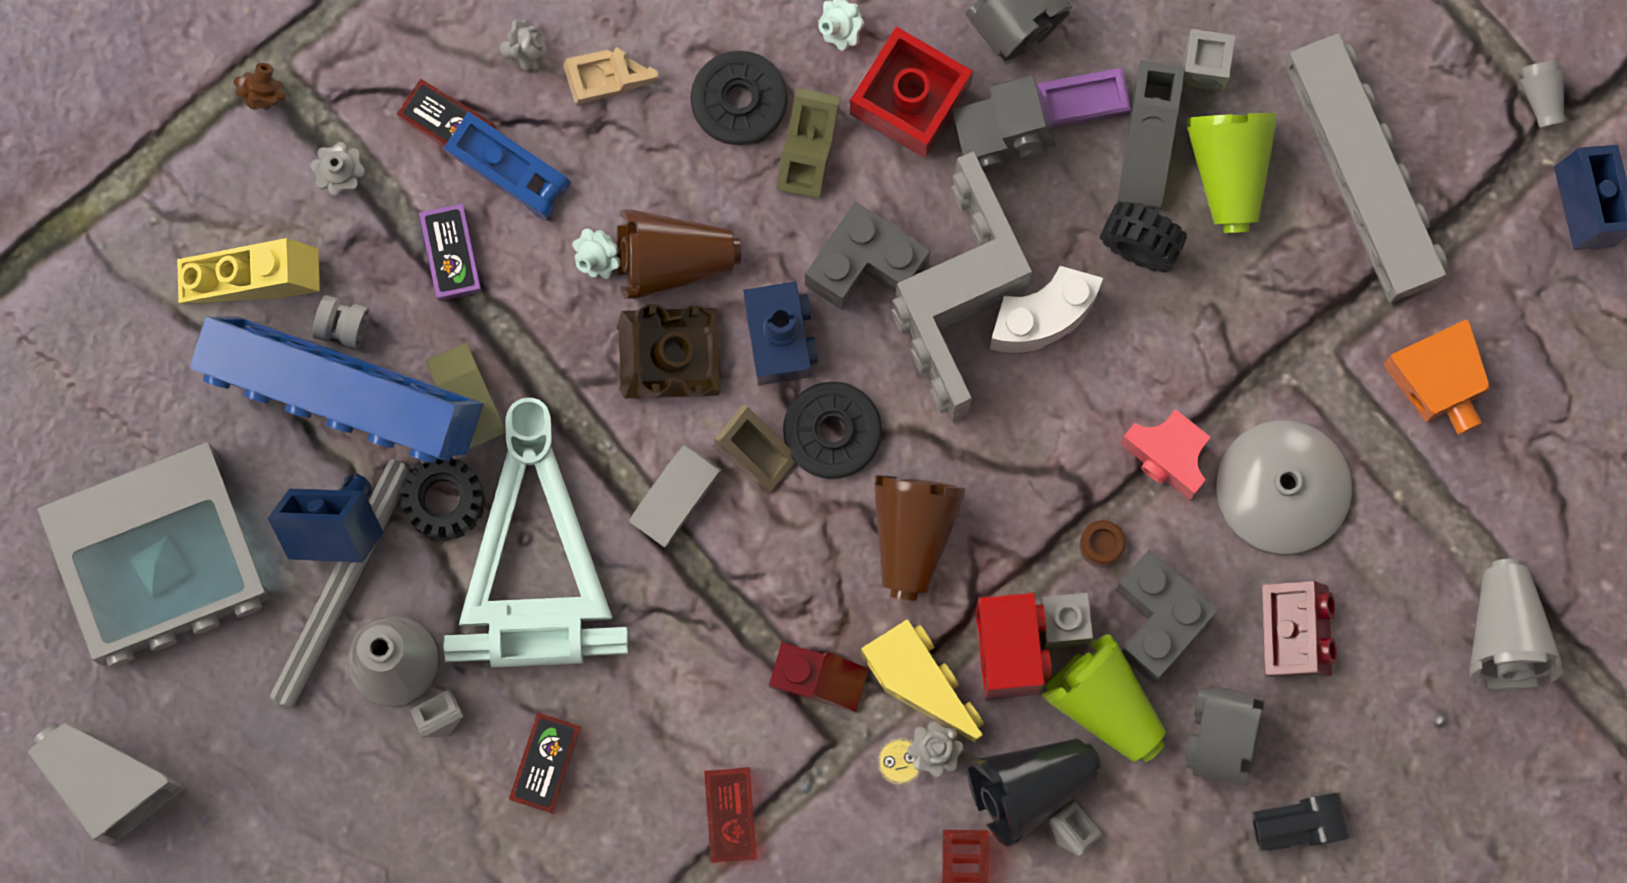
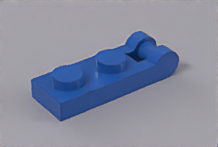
(505, 164)

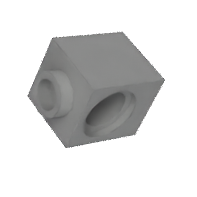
(1207, 60)
(1067, 621)

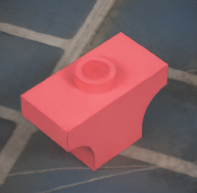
(1170, 452)

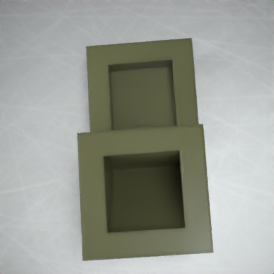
(808, 142)
(458, 373)

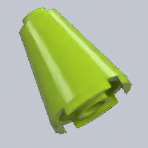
(1233, 164)
(1108, 700)

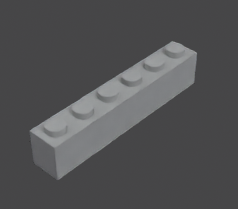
(1365, 168)

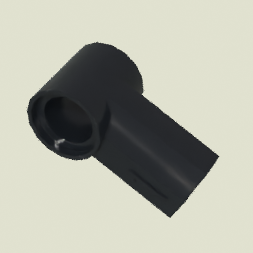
(1311, 821)

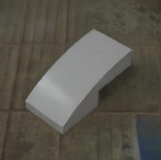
(675, 495)

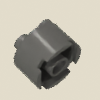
(1016, 23)
(1226, 734)

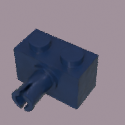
(1594, 196)
(778, 333)
(327, 522)

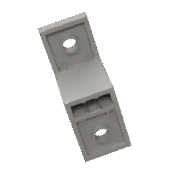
(960, 287)

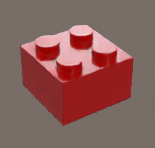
(910, 92)
(1011, 646)

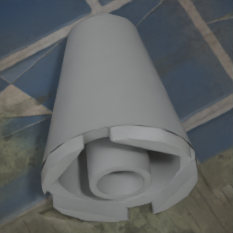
(1512, 631)
(400, 673)

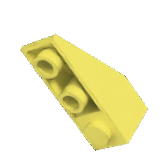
(250, 273)
(910, 674)

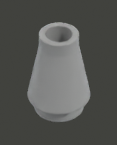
(1545, 91)

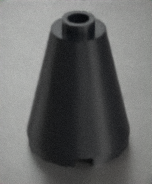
(1030, 785)

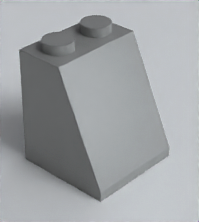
(99, 783)

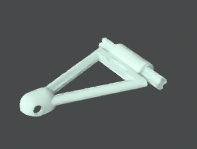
(533, 629)

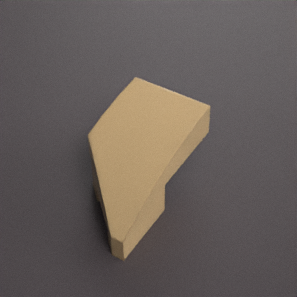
(605, 75)

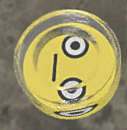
(896, 763)

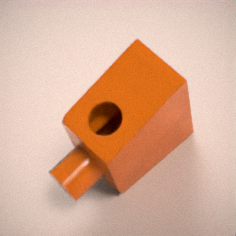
(1442, 376)

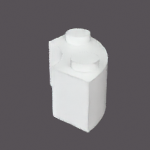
(1047, 315)

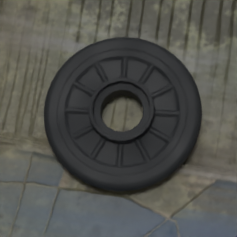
(747, 123)
(836, 458)

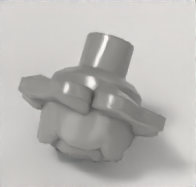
(524, 44)
(337, 168)
(935, 749)

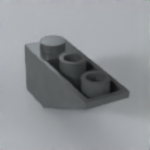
(1150, 133)

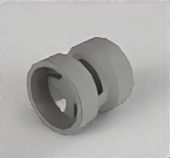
(340, 322)

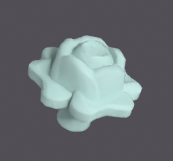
(841, 23)
(596, 253)

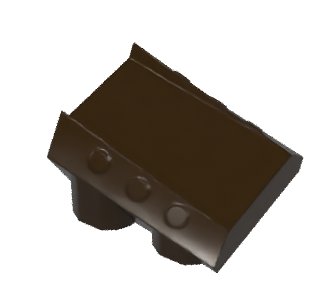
(669, 352)

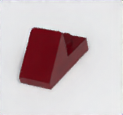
(819, 677)

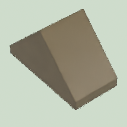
(754, 448)

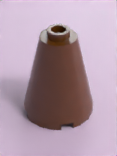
(671, 253)
(913, 530)

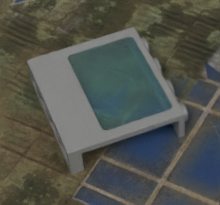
(153, 556)

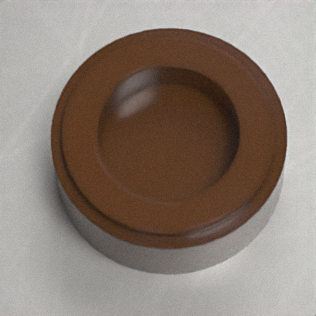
(1102, 543)

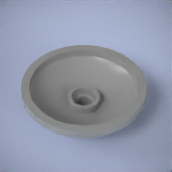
(1264, 511)

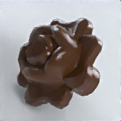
(259, 88)

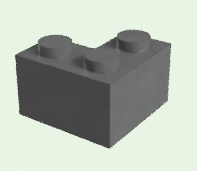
(1006, 125)
(864, 247)
(1173, 613)

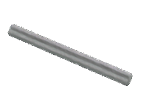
(335, 595)

